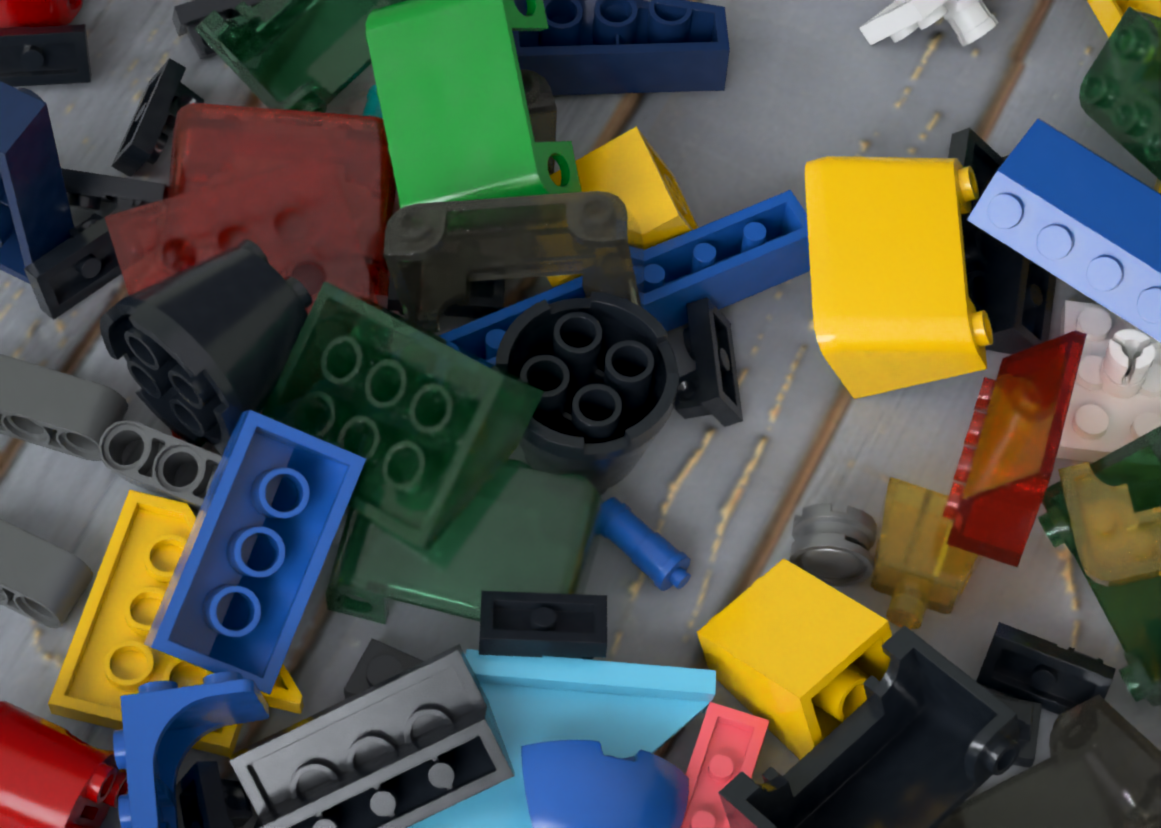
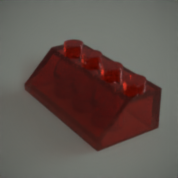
(1013, 449)

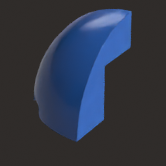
(582, 788)

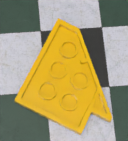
(108, 644)

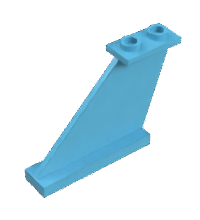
(573, 699)

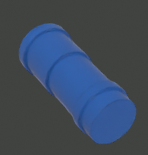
(643, 546)

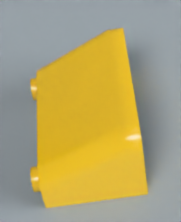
(892, 270)

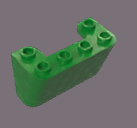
(460, 102)

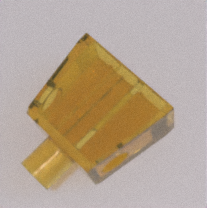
(914, 558)

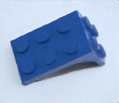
(162, 728)

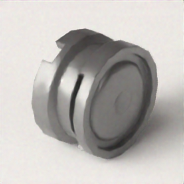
(834, 544)

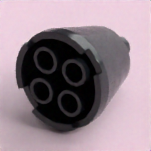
(209, 341)
(603, 383)

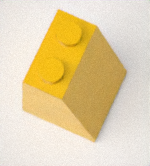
(643, 183)
(796, 654)

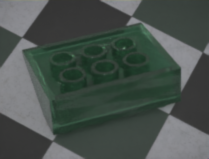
(406, 402)

